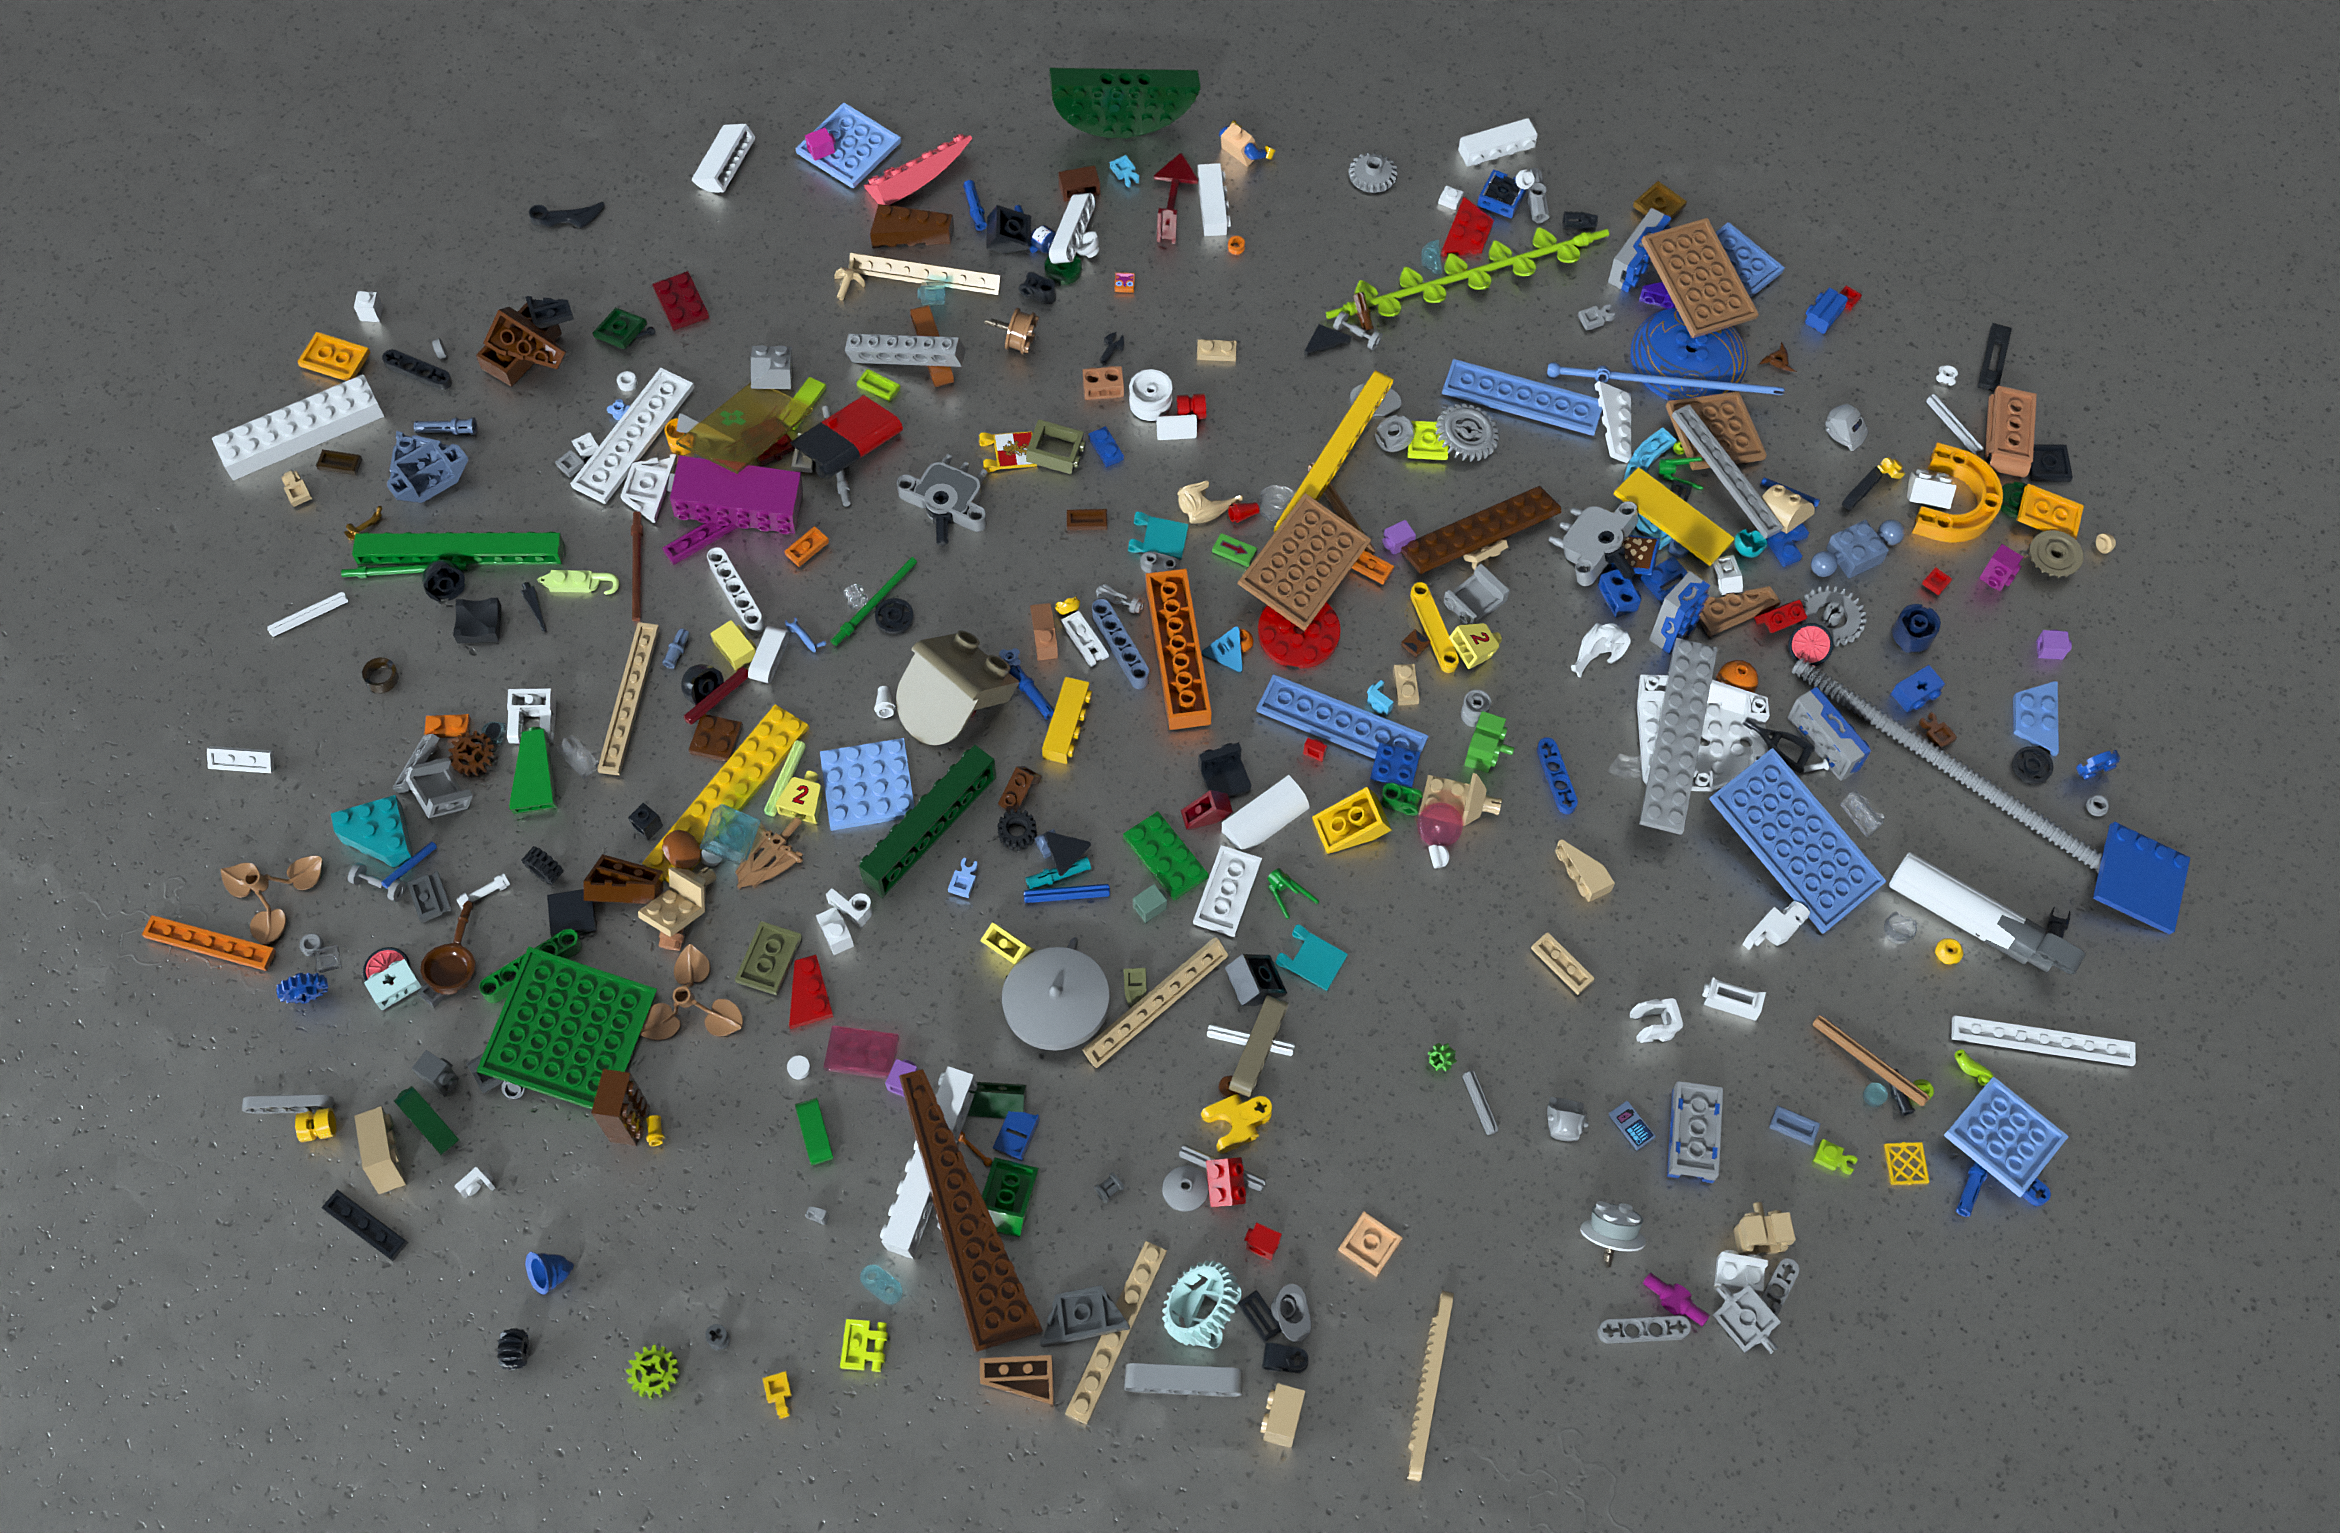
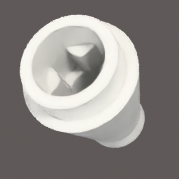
(884, 703)

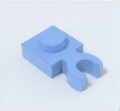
(963, 881)

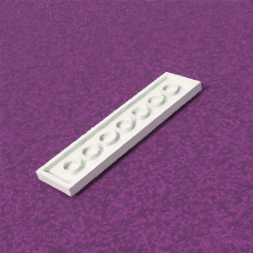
(632, 435)

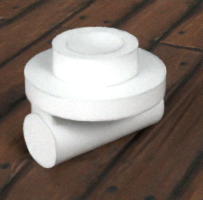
(1439, 855)

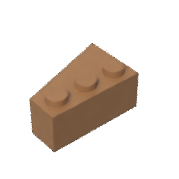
(1020, 1375)

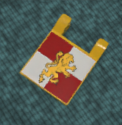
(1009, 450)

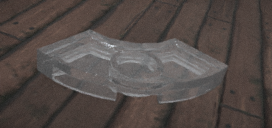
(1627, 767)

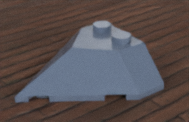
(423, 467)

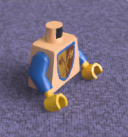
(1242, 144)

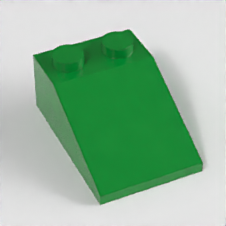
(1009, 1194)

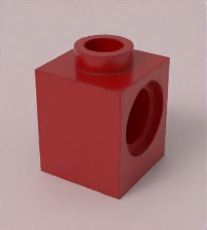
(1262, 1241)

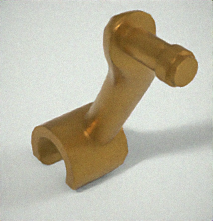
(352, 530)

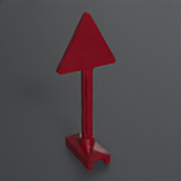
(1177, 172)

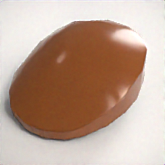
(681, 849)

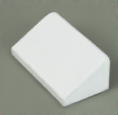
(1176, 427)

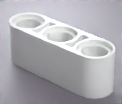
(768, 654)

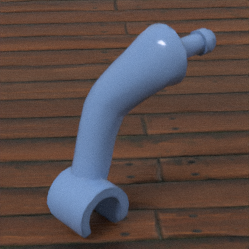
(795, 627)

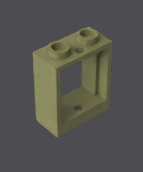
(1052, 460)

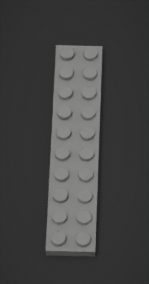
(1678, 736)

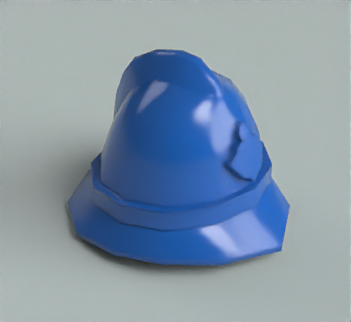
(547, 1270)

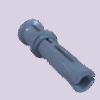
(454, 426)

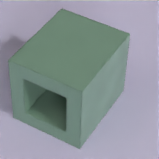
(1150, 902)

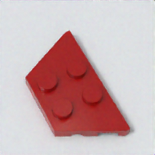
(1468, 230)

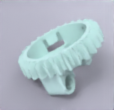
(1186, 1303)

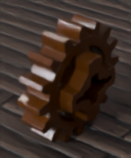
(475, 754)

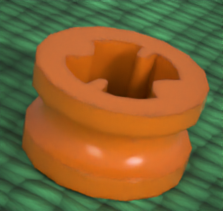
(1241, 243)

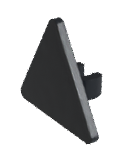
(1065, 850)

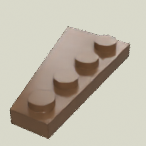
(1734, 609)

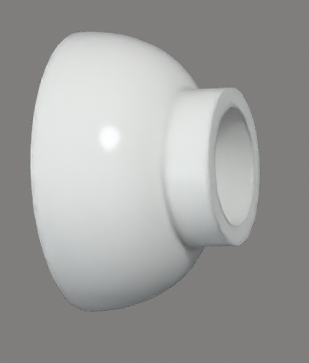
(1089, 244)

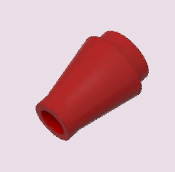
(1242, 511)

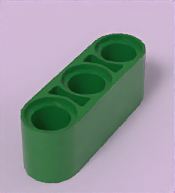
(814, 1131)

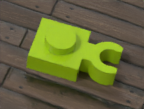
(1831, 1156)

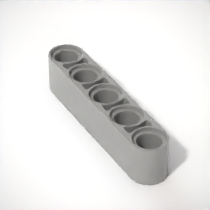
(1183, 1379)

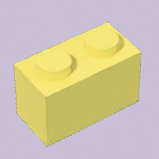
(734, 645)
(1006, 943)

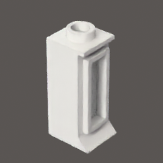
(1733, 999)

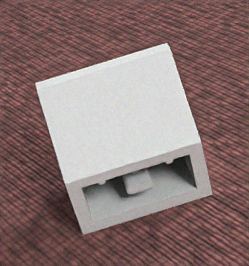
(1930, 488)

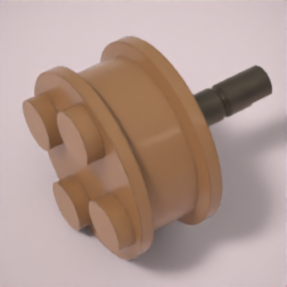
(1019, 331)

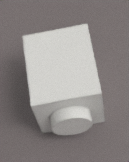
(368, 306)

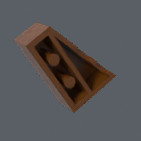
(622, 882)

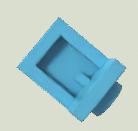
(1379, 701)

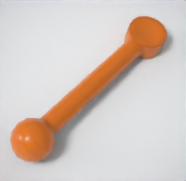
(986, 1160)

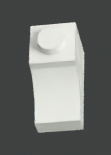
(835, 930)

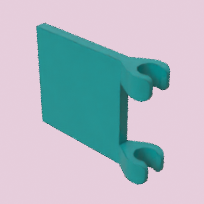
(1161, 536)
(1316, 959)

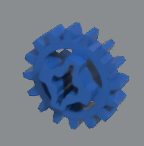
(302, 988)

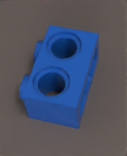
(1615, 593)

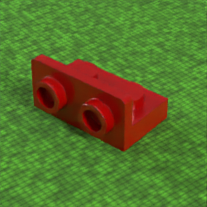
(1782, 616)

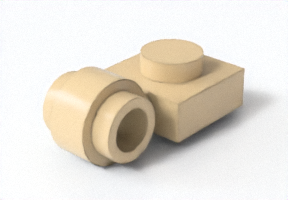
(295, 488)

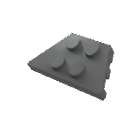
(1082, 1316)

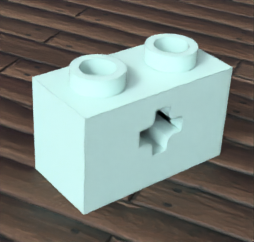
(387, 994)

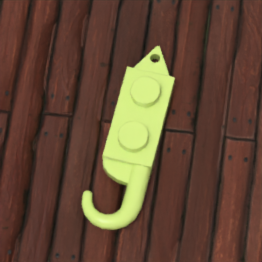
(577, 581)

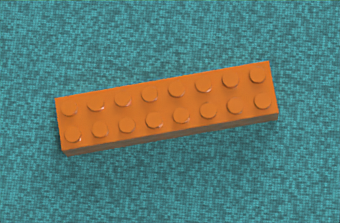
(1178, 649)

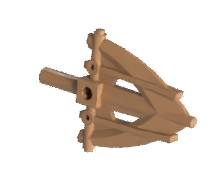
(754, 871)

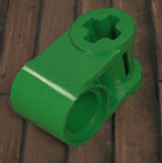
(1402, 799)

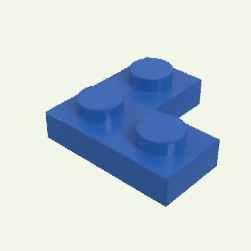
(1784, 547)

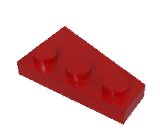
(809, 994)

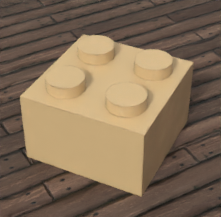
(1284, 1409)

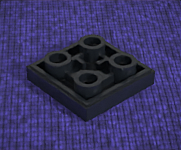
(570, 911)

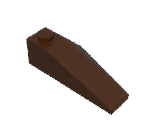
(519, 337)

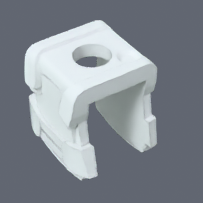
(1669, 1011)

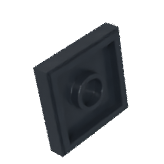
(2050, 463)

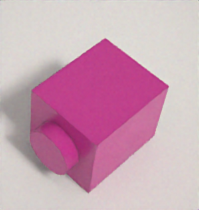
(820, 143)

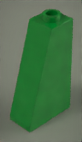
(533, 778)

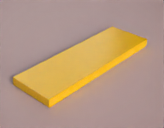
(1674, 516)

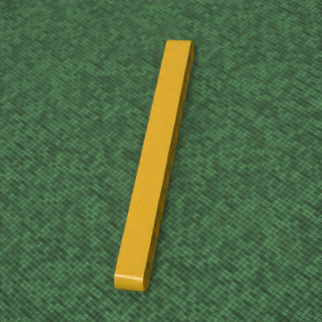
(1342, 441)

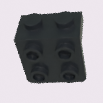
(1224, 770)

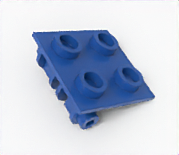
(1395, 765)

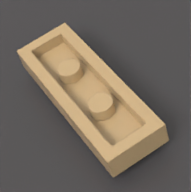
(1562, 963)

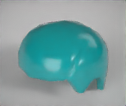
(1750, 544)

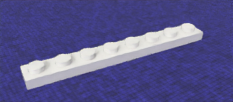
(2043, 1040)

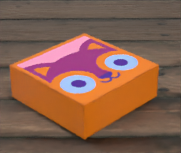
(1124, 282)

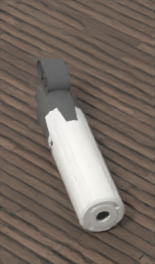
(1983, 916)

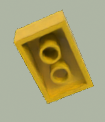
(1352, 821)

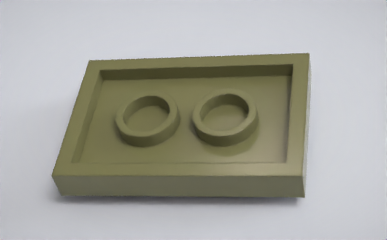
(768, 958)

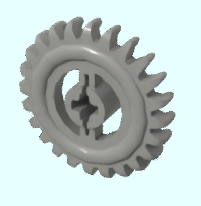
(1460, 436)
(1834, 602)

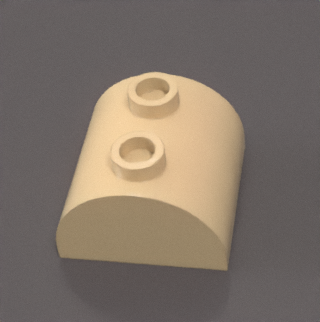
(1787, 507)

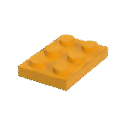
(333, 357)
(2049, 511)

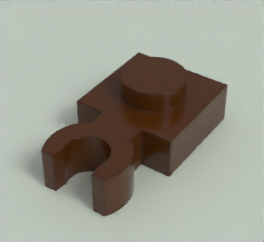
(1937, 733)

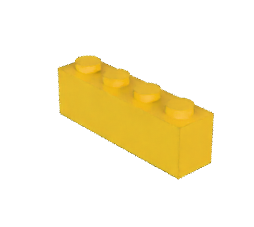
(1066, 720)

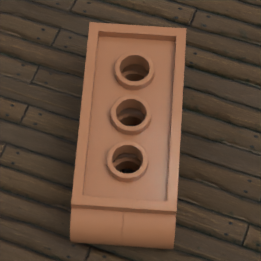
(2010, 431)

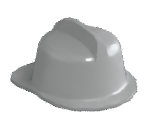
(1292, 1312)

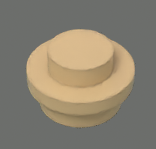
(2105, 543)

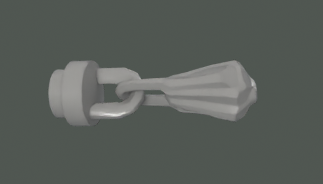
(1107, 593)

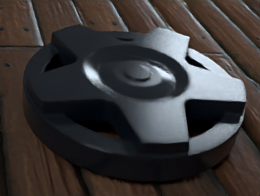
(894, 616)
(2032, 765)

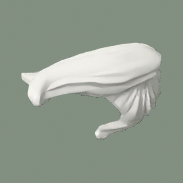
(1601, 640)

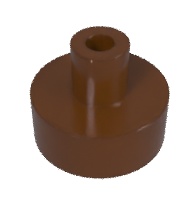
(1224, 1087)

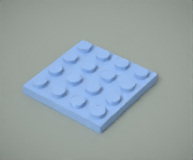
(858, 146)
(867, 783)
(2006, 1136)

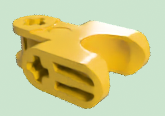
(1241, 1117)

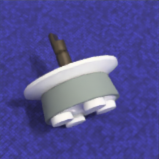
(1614, 1228)

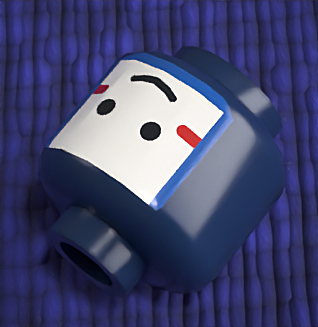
(1042, 238)

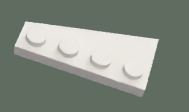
(1617, 419)

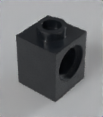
(645, 821)

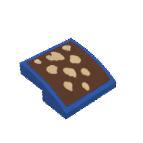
(1641, 553)

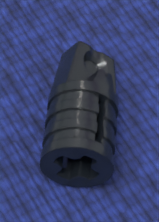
(1585, 220)

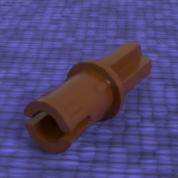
(1363, 311)

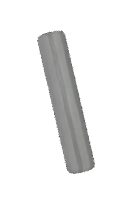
(1480, 1102)

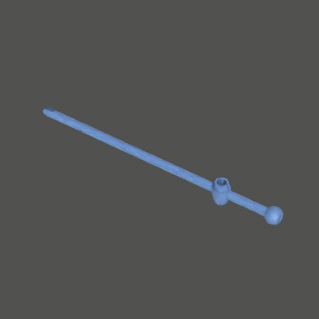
(1554, 370)

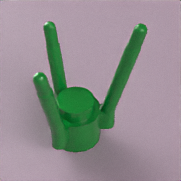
(1668, 467)
(1281, 881)

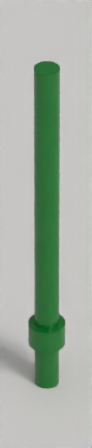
(365, 572)
(848, 627)

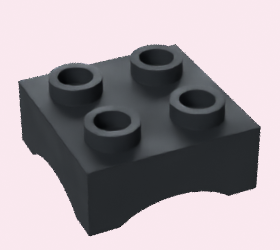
(477, 621)

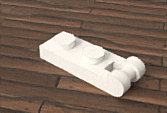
(1084, 638)

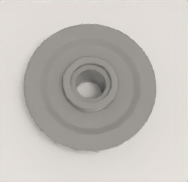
(1373, 172)

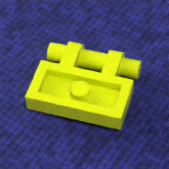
(855, 1345)

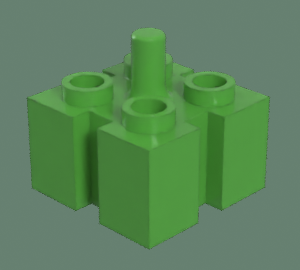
(1487, 743)

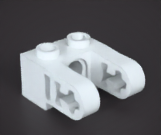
(530, 704)

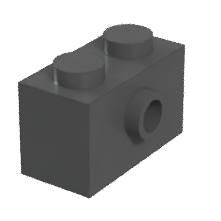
(436, 1073)

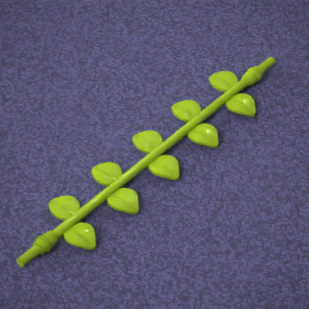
(1477, 276)

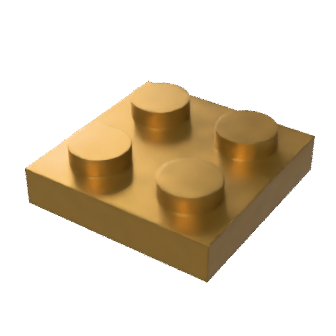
(1661, 199)

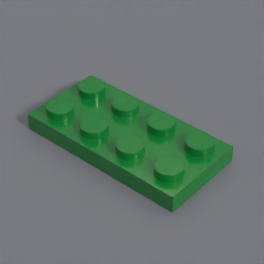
(1165, 855)

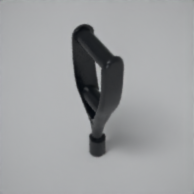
(1773, 742)

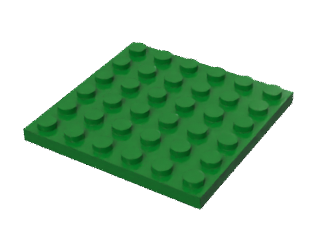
(565, 1027)

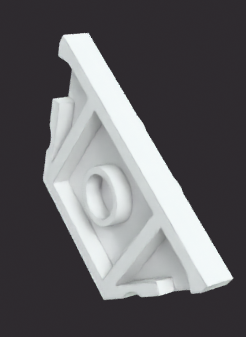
(648, 485)

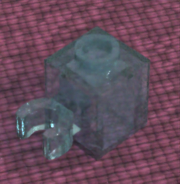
(932, 293)

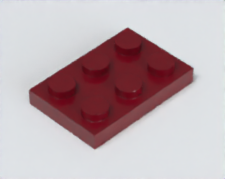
(680, 300)

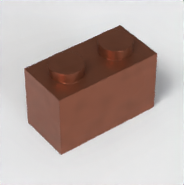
(1079, 181)

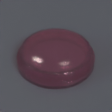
(1440, 824)

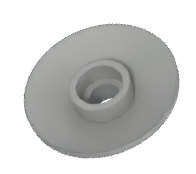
(1183, 1199)

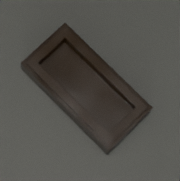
(339, 462)

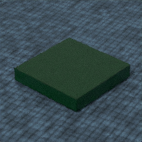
(619, 328)

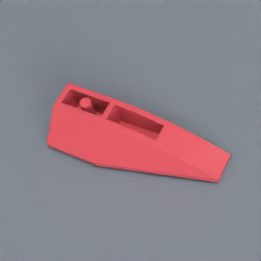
(915, 173)

